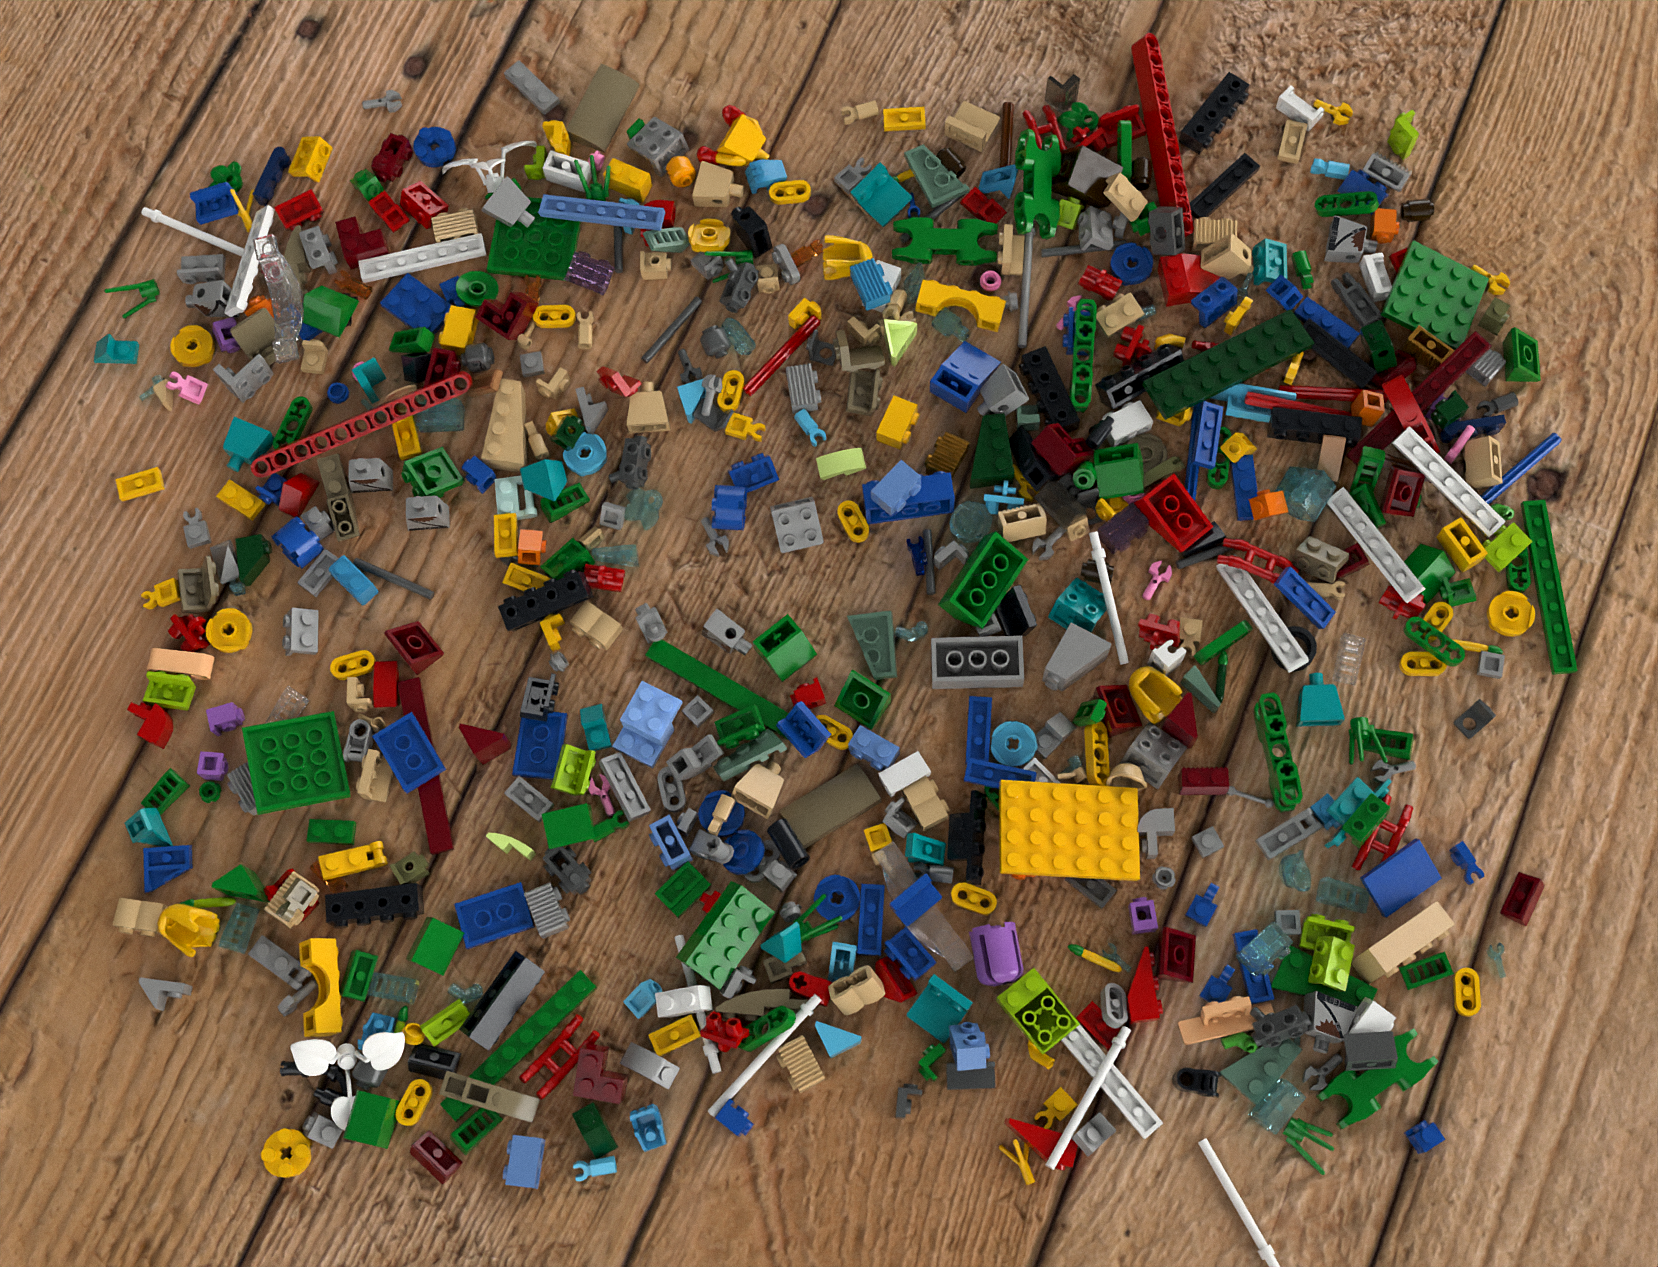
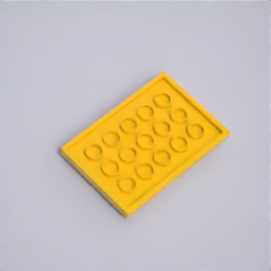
(1068, 830)

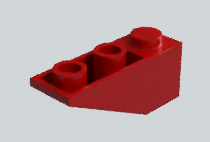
(1141, 996)

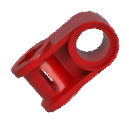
(813, 986)

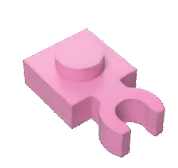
(190, 388)

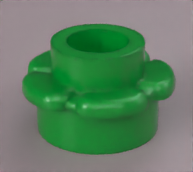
(204, 791)

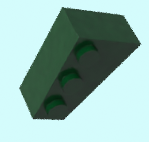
(993, 454)

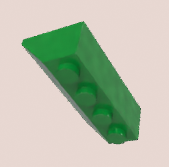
(983, 581)

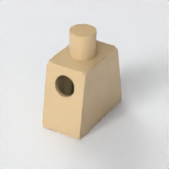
(715, 186)
(1227, 257)
(647, 411)
(759, 789)

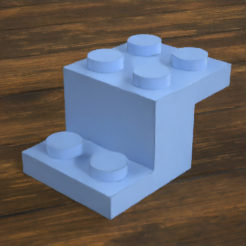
(647, 724)

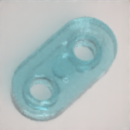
(738, 336)

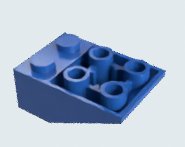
(963, 375)

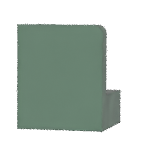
(1027, 417)

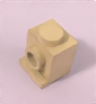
(654, 265)

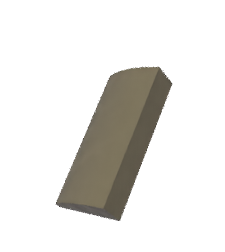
(602, 108)
(831, 805)

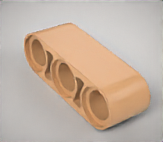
(176, 662)

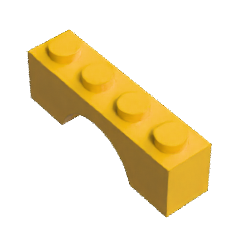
(985, 309)
(320, 958)

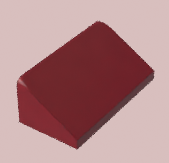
(1405, 366)
(1522, 898)
(435, 1157)

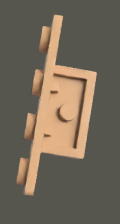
(1221, 1020)

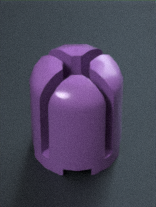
(996, 954)

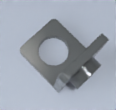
(815, 346)
(716, 420)
(1088, 499)
(1479, 713)

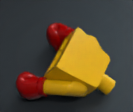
(740, 144)

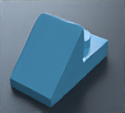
(999, 179)

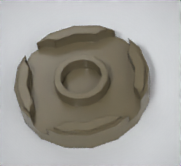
(1151, 449)

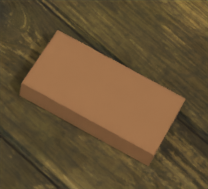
(485, 383)
(1331, 455)

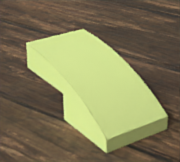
(841, 462)
(506, 843)

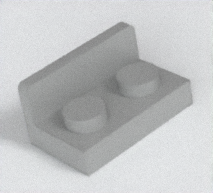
(202, 268)

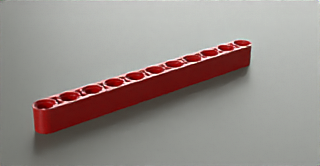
(1161, 127)
(353, 431)

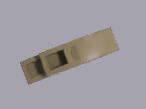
(298, 259)
(339, 497)
(754, 1004)
(489, 1096)

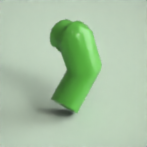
(1504, 511)
(1240, 1040)

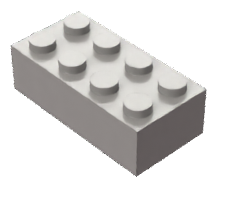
(977, 662)

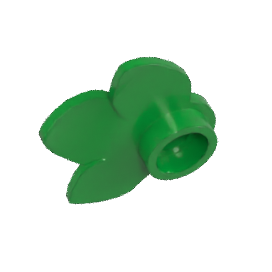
(1077, 117)
(227, 174)

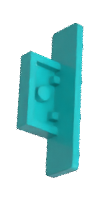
(1349, 802)

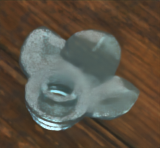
(641, 509)

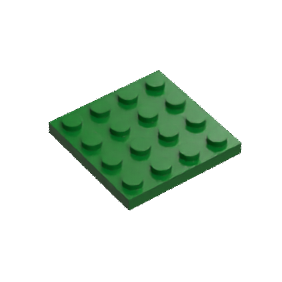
(537, 250)
(1435, 295)
(295, 762)

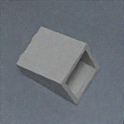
(1074, 657)

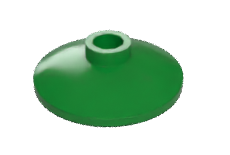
(476, 282)

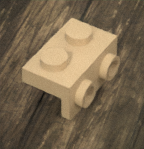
(1125, 196)
(1012, 253)
(1118, 314)
(375, 778)

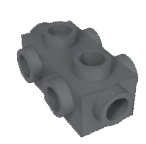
(739, 285)
(634, 463)
(572, 875)
(1276, 1027)

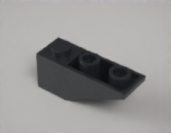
(1032, 466)

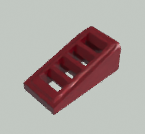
(1355, 566)

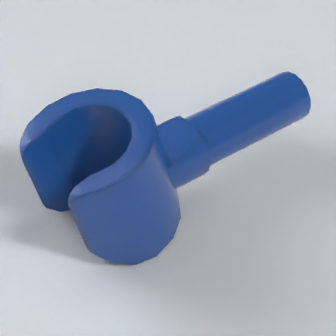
(913, 208)

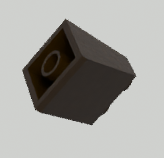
(1084, 176)

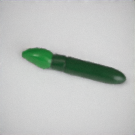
(1221, 676)

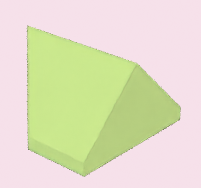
(898, 337)

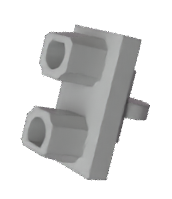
(650, 623)

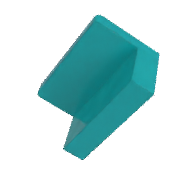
(368, 375)

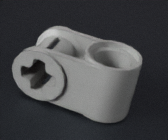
(357, 745)
(711, 847)

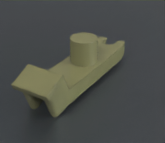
(1162, 471)

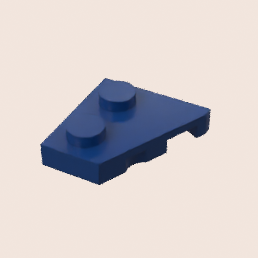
(165, 864)

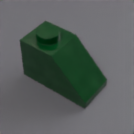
(252, 557)
(595, 1130)

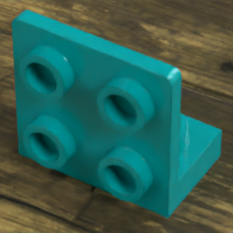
(881, 195)
(1079, 605)
(939, 1008)

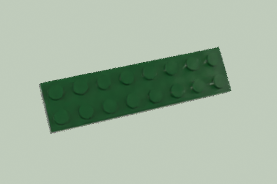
(1227, 364)

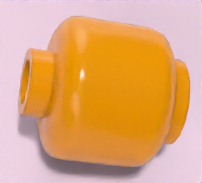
(680, 171)

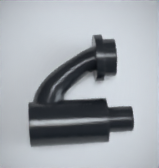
(1099, 433)
(329, 1095)

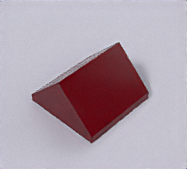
(1402, 492)
(415, 645)
(1120, 710)
(1182, 723)
(485, 743)
(1175, 955)

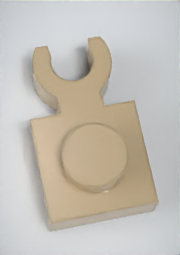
(1190, 634)

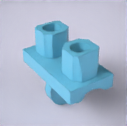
(993, 501)

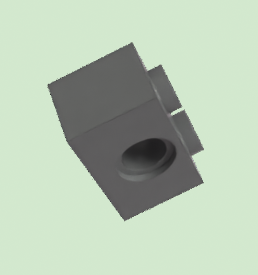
(1173, 239)

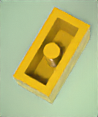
(629, 180)
(458, 329)
(897, 422)
(1461, 545)

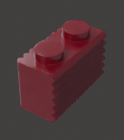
(1203, 781)

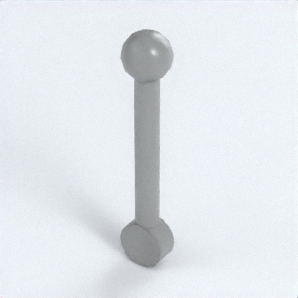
(1268, 803)

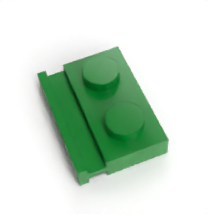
(683, 889)

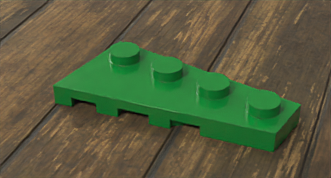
(1294, 975)

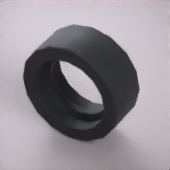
(1307, 638)

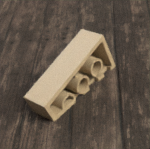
(506, 434)
(1403, 943)

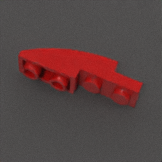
(1408, 409)

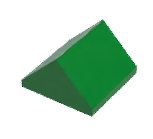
(328, 310)
(1521, 357)
(1429, 567)
(863, 700)
(568, 825)
(241, 883)
(435, 945)
(371, 1119)

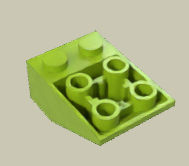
(1037, 1011)

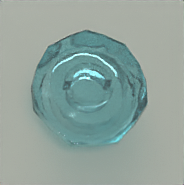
(970, 522)

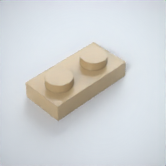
(1292, 141)

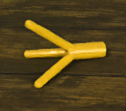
(244, 214)
(1022, 1161)

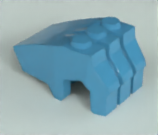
(764, 174)
(376, 1024)
(648, 1127)

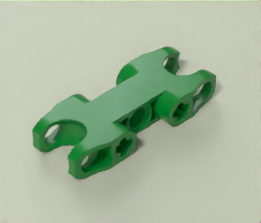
(1038, 168)
(945, 241)
(1086, 344)
(1282, 770)
(1361, 1089)

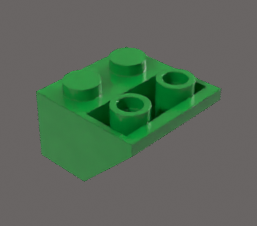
(1119, 471)
(784, 648)

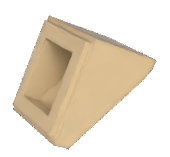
(164, 394)
(591, 538)

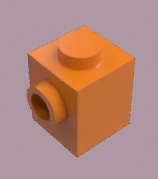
(1383, 225)
(1368, 406)
(1268, 504)
(530, 547)

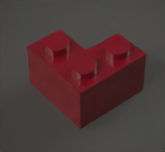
(360, 245)
(508, 318)
(1061, 450)
(594, 1080)

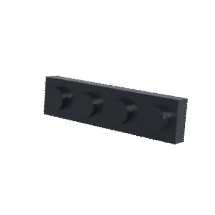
(1223, 186)
(1339, 356)

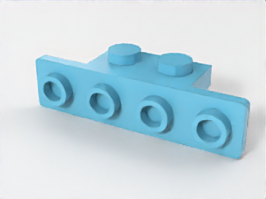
(1238, 409)

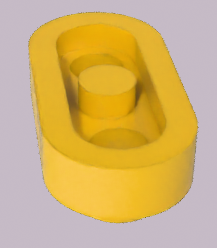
(789, 191)
(555, 315)
(730, 392)
(853, 522)
(1435, 621)
(353, 663)
(1421, 664)
(836, 730)
(974, 897)
(1467, 992)
(414, 1102)

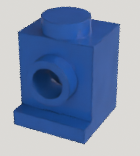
(1284, 293)
(478, 474)
(734, 1119)
(1424, 1136)

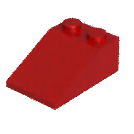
(1183, 278)
(1173, 513)

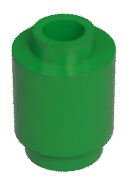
(1085, 475)

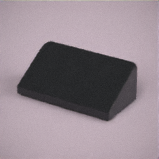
(1209, 539)
(433, 1061)

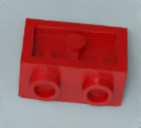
(422, 203)

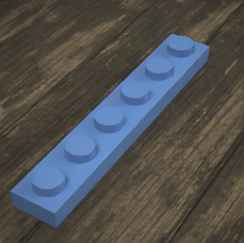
(602, 212)

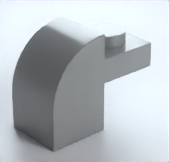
(694, 760)
(1153, 824)
(649, 1065)

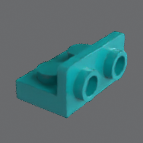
(1269, 261)

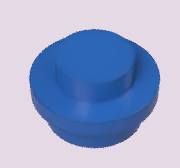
(338, 393)

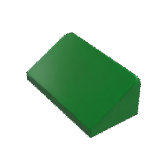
(358, 975)

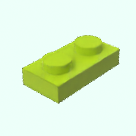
(445, 1022)

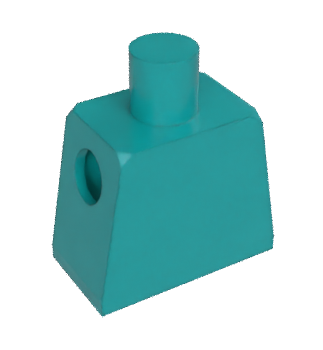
(246, 443)
(1319, 704)

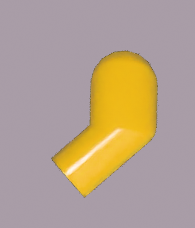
(1171, 339)
(1044, 1060)

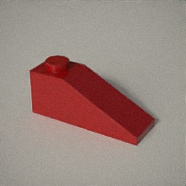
(1043, 1142)

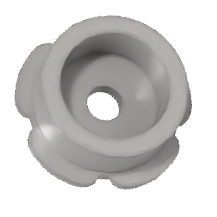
(1011, 301)
(558, 661)
(1168, 873)
(790, 911)

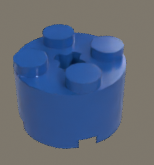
(729, 507)
(298, 543)

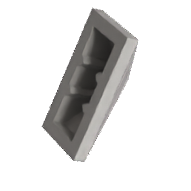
(225, 561)

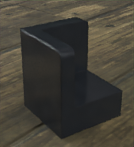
(415, 366)

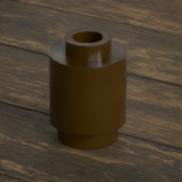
(951, 161)
(1141, 173)
(1417, 210)
(1090, 571)

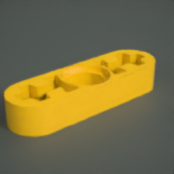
(1092, 769)

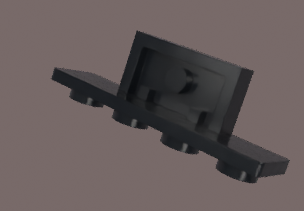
(967, 837)

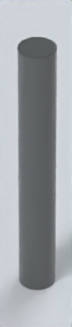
(618, 249)
(1202, 556)
(929, 569)

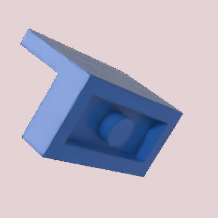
(915, 900)

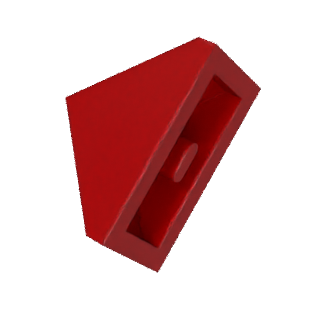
(296, 494)

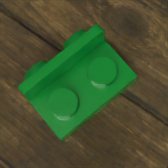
(569, 557)
(1366, 819)

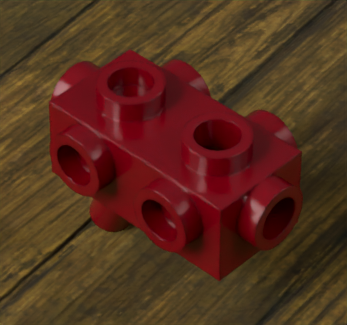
(391, 157)

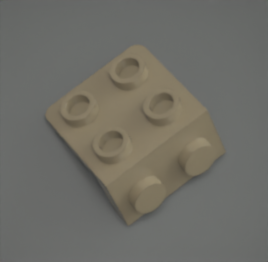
(256, 335)
(857, 358)
(198, 587)

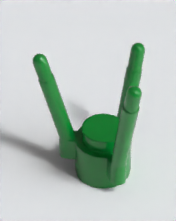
(596, 191)
(740, 257)
(147, 289)
(1359, 730)
(807, 932)
(1297, 1130)

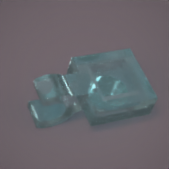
(949, 323)

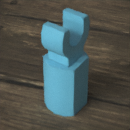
(1330, 168)
(809, 426)
(596, 1167)

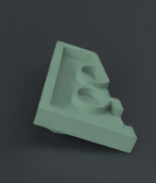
(934, 178)
(877, 642)
(747, 753)
(1260, 1070)

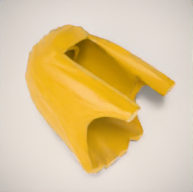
(843, 255)
(1154, 693)
(188, 927)

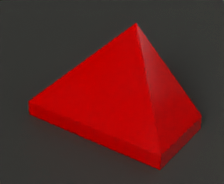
(895, 984)

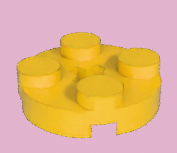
(700, 240)
(201, 354)
(1501, 622)
(238, 639)
(273, 1153)

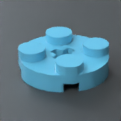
(590, 464)
(1026, 747)

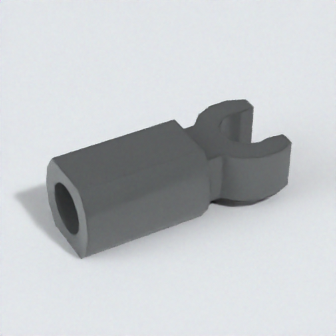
(1499, 404)
(936, 873)

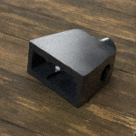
(748, 223)

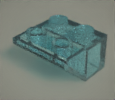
(1306, 492)

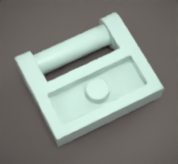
(508, 498)

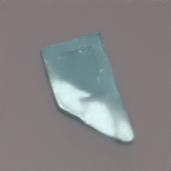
(913, 283)

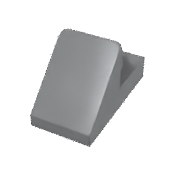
(591, 413)
(1053, 734)
(159, 990)
(1093, 1134)

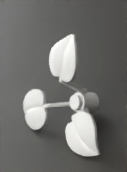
(492, 180)
(314, 1055)

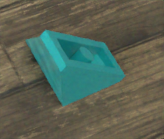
(544, 478)
(148, 828)

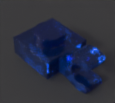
(918, 558)

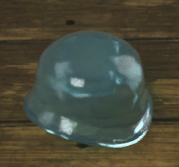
(1295, 872)

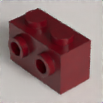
(441, 365)

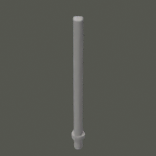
(1025, 290)

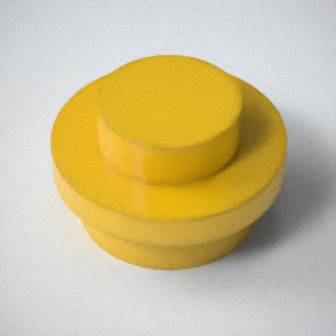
(413, 1034)

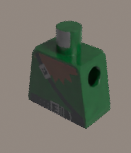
(1376, 339)

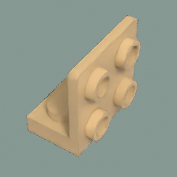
(971, 126)

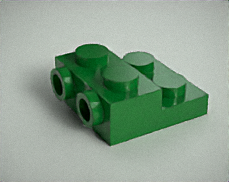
(431, 473)

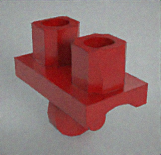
(1095, 139)
(1100, 282)
(1134, 337)
(604, 577)
(1395, 603)
(191, 629)
(1158, 633)
(726, 1034)

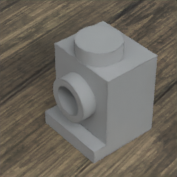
(318, 522)
(779, 875)

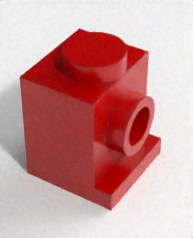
(809, 694)

